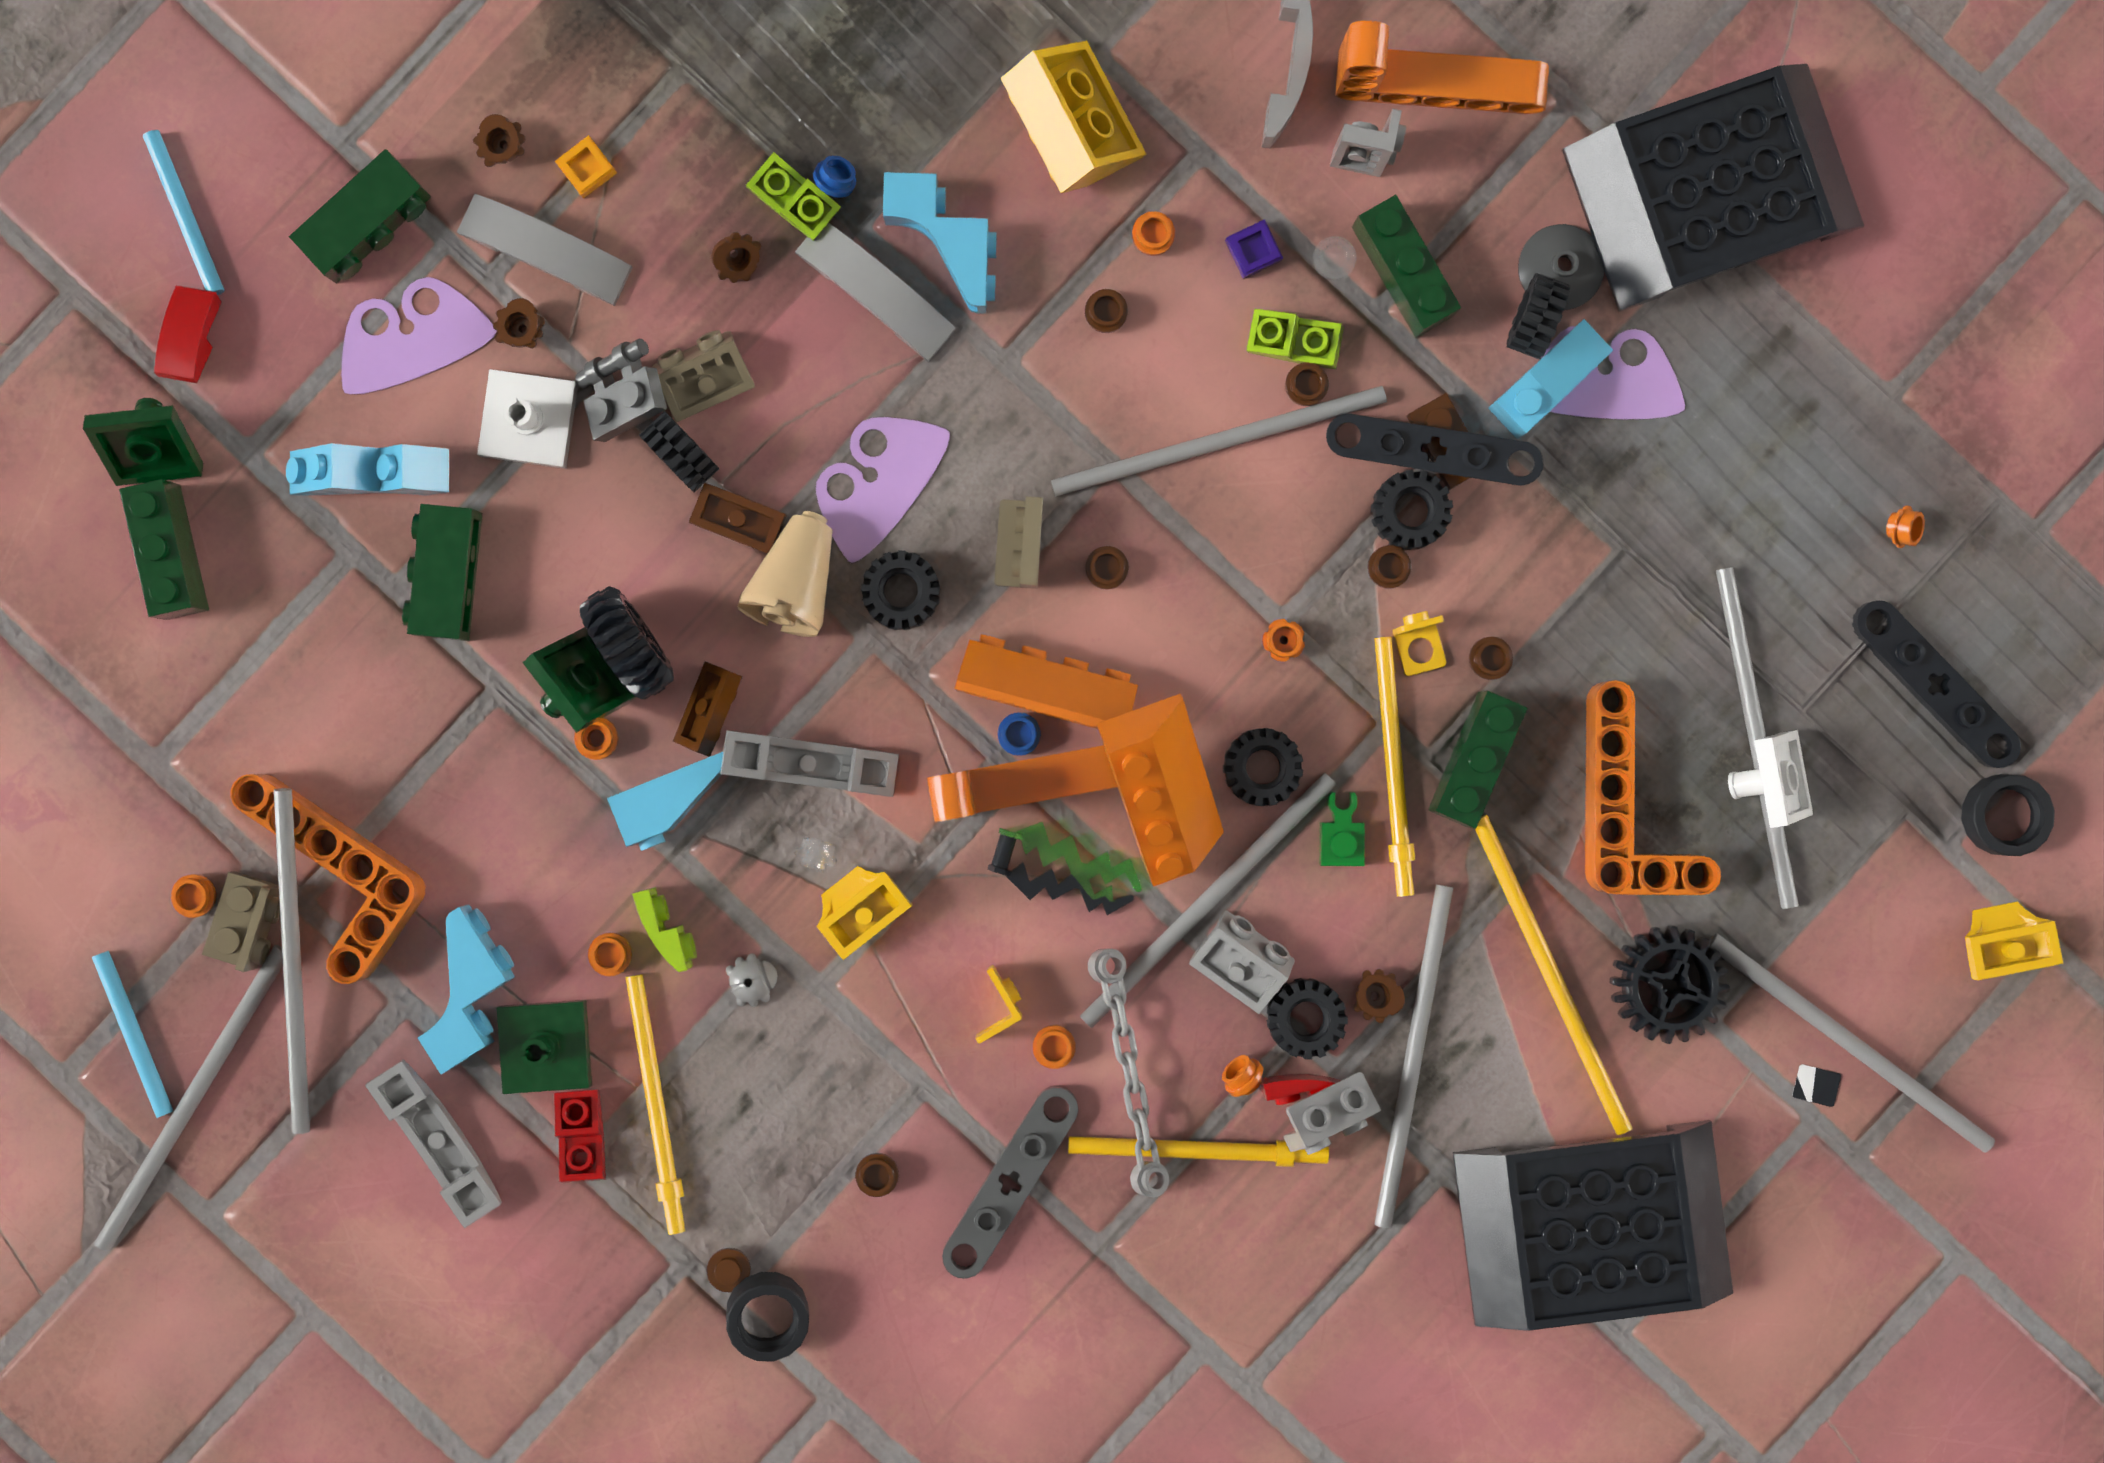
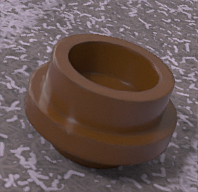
(1106, 311)
(1306, 384)
(1389, 566)
(1107, 567)
(1490, 658)
(877, 1175)
(728, 1269)

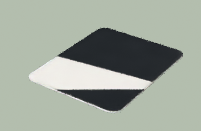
(1816, 1085)

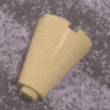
(792, 578)

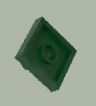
(143, 444)
(577, 681)
(544, 1047)

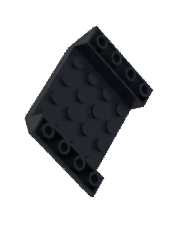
(1712, 183)
(1594, 1229)

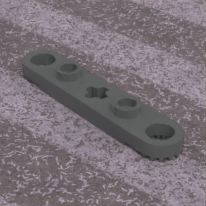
(992, 1207)

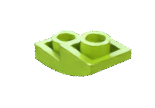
(793, 196)
(1295, 338)
(671, 942)

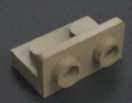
(702, 374)
(1019, 543)
(243, 922)

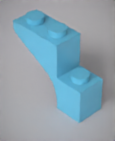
(963, 243)
(362, 470)
(474, 972)

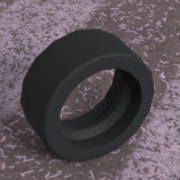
(2041, 815)
(767, 1348)

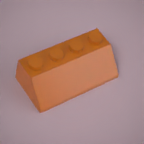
(1042, 685)
(1163, 787)

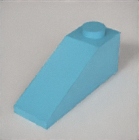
(1550, 379)
(663, 802)

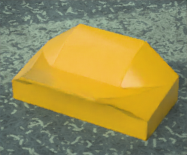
(859, 909)
(2010, 941)

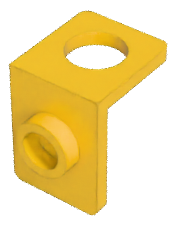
(1419, 626)
(1010, 996)

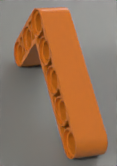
(1383, 75)
(1020, 783)
(1622, 809)
(343, 864)

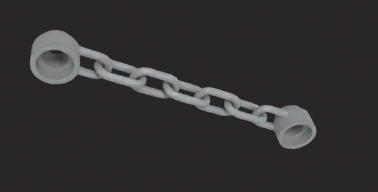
(1143, 1170)

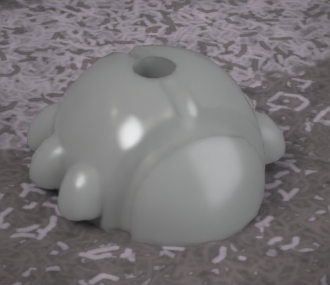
(763, 979)

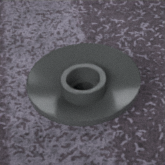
(1557, 241)

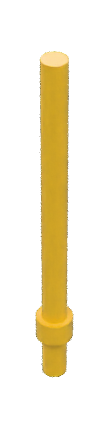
(1401, 850)
(1275, 1153)
(670, 1187)

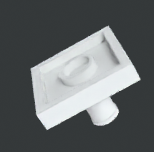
(527, 419)
(1779, 779)

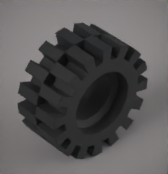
(1538, 316)
(679, 451)
(1437, 504)
(876, 579)
(1287, 778)
(1330, 1030)

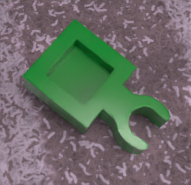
(1341, 840)

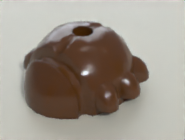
(493, 134)
(741, 262)
(513, 318)
(1389, 996)

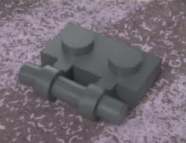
(628, 401)

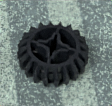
(626, 643)
(1664, 999)

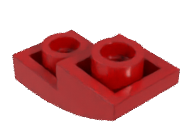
(183, 334)
(1287, 1087)
(580, 1136)

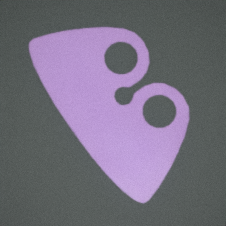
(395, 358)
(1628, 391)
(877, 506)

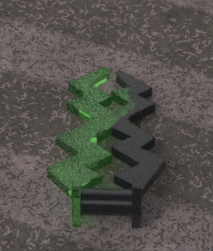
(1080, 872)

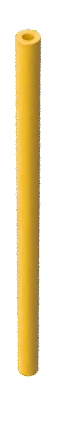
(1552, 976)

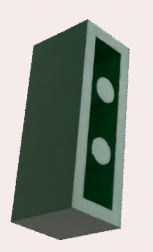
(361, 217)
(1405, 266)
(164, 549)
(442, 572)
(1477, 759)

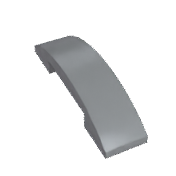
(1281, 107)
(545, 248)
(877, 290)
(809, 763)
(437, 1140)

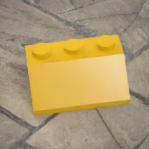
(1072, 115)

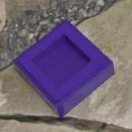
(1254, 249)

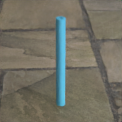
(183, 212)
(132, 1034)

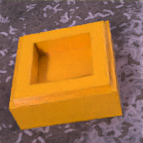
(586, 166)

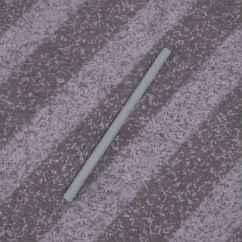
(1218, 441)
(1754, 726)
(1213, 894)
(291, 960)
(1851, 1043)
(1413, 1056)
(190, 1100)

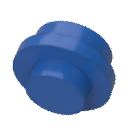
(835, 176)
(1019, 734)

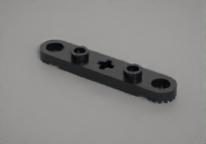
(1466, 454)
(1958, 707)

